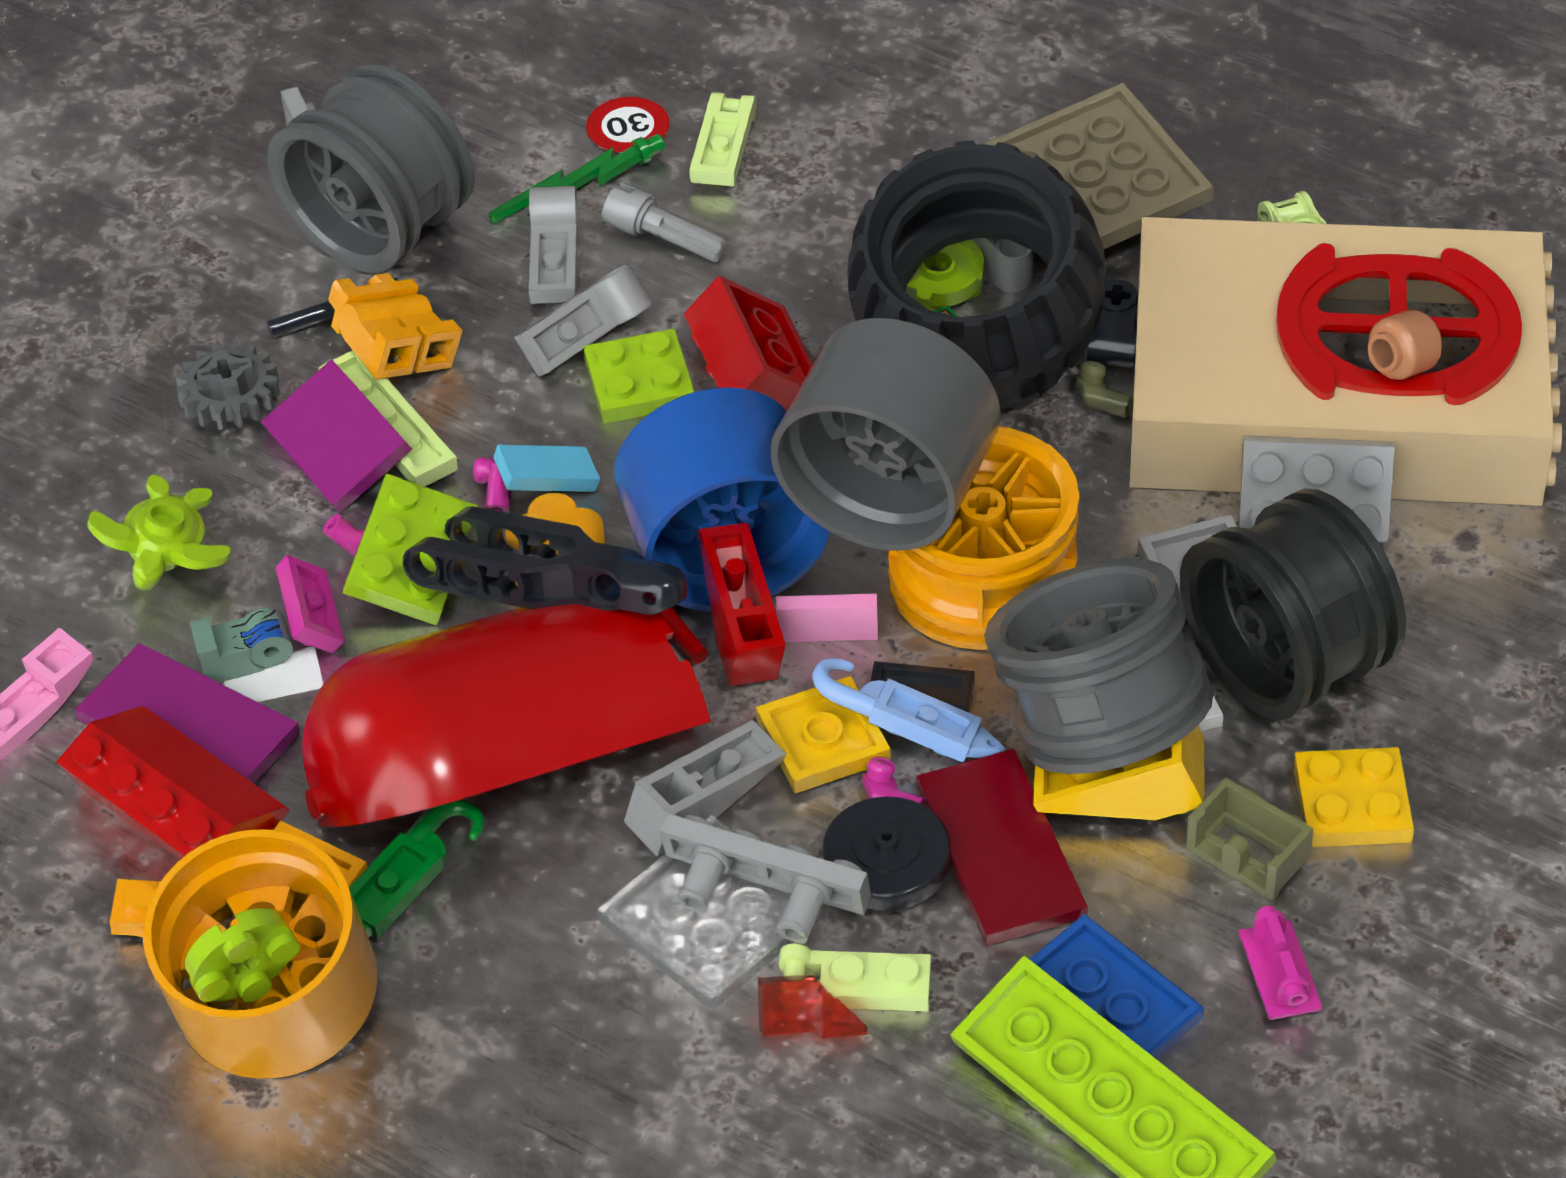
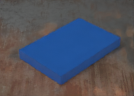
(1119, 986)

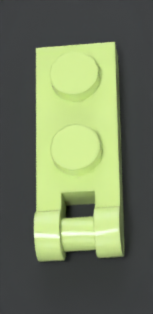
(722, 139)
(865, 978)

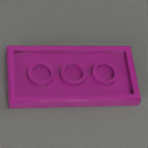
(212, 715)

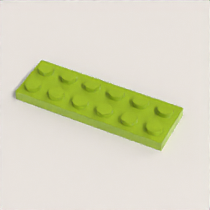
(1102, 1084)

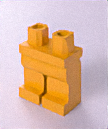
(392, 322)

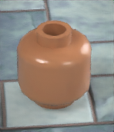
(1404, 344)

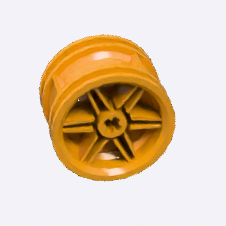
(1005, 537)

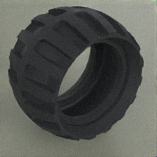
(991, 195)

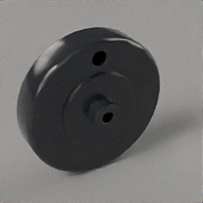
(897, 845)

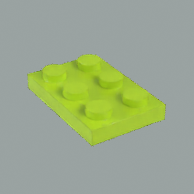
(397, 522)

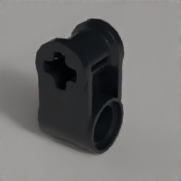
(1116, 331)

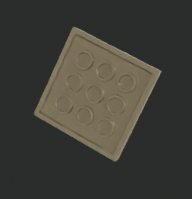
(1115, 162)

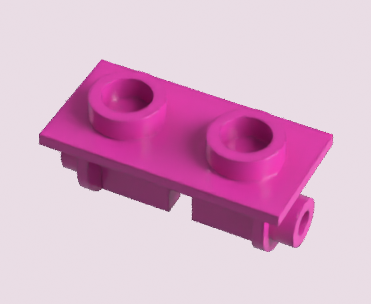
(1279, 965)

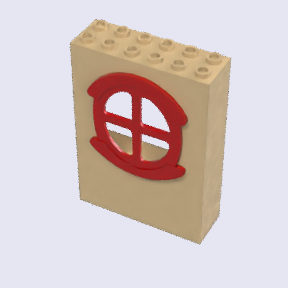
(1238, 354)

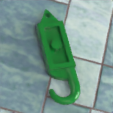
(407, 867)

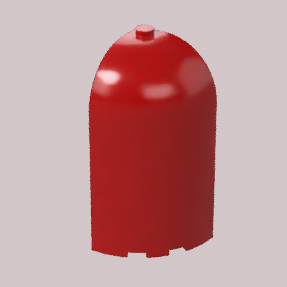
(490, 708)

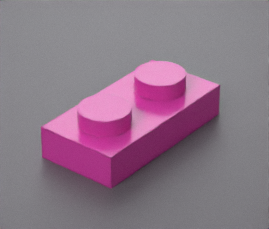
(309, 604)

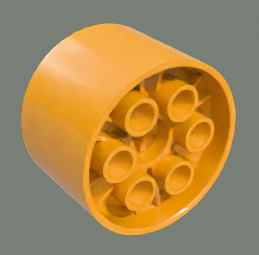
(307, 1010)

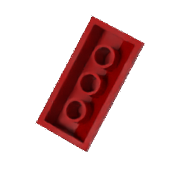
(165, 782)

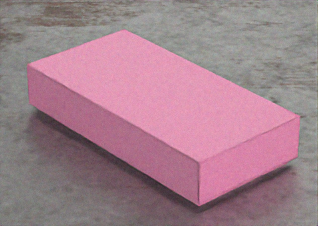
(828, 617)

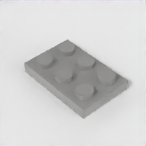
(1350, 470)

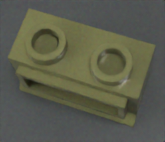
(1259, 821)

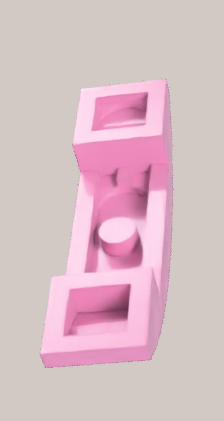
(49, 679)

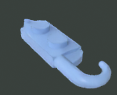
(909, 713)

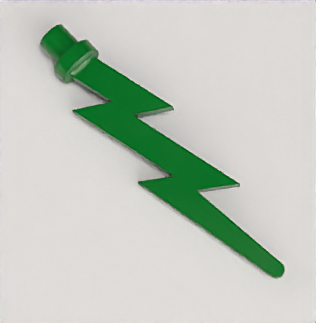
(604, 166)

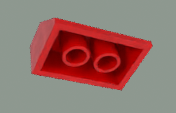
(748, 341)

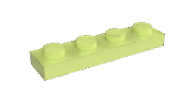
(429, 455)

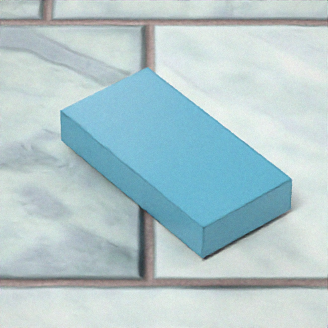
(546, 468)

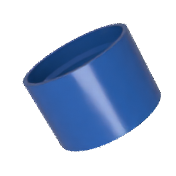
(707, 467)

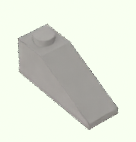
(702, 781)

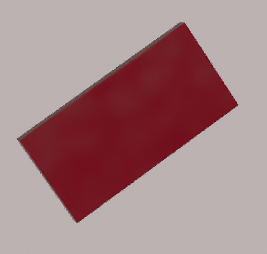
(1002, 848)

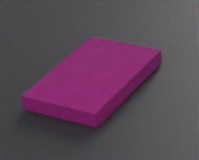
(336, 435)

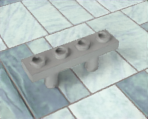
(746, 856)

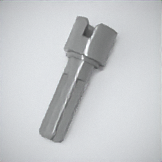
(639, 213)

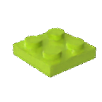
(636, 374)

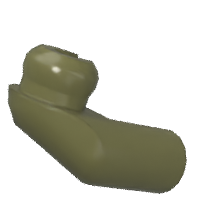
(1097, 393)

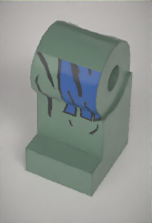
(242, 644)

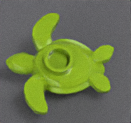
(161, 533)

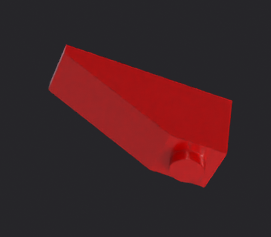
(741, 605)

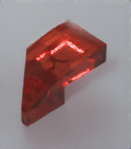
(804, 1006)

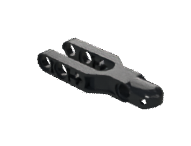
(579, 574)

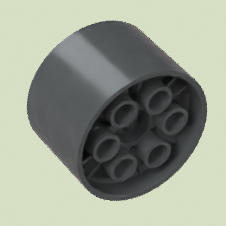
(886, 434)

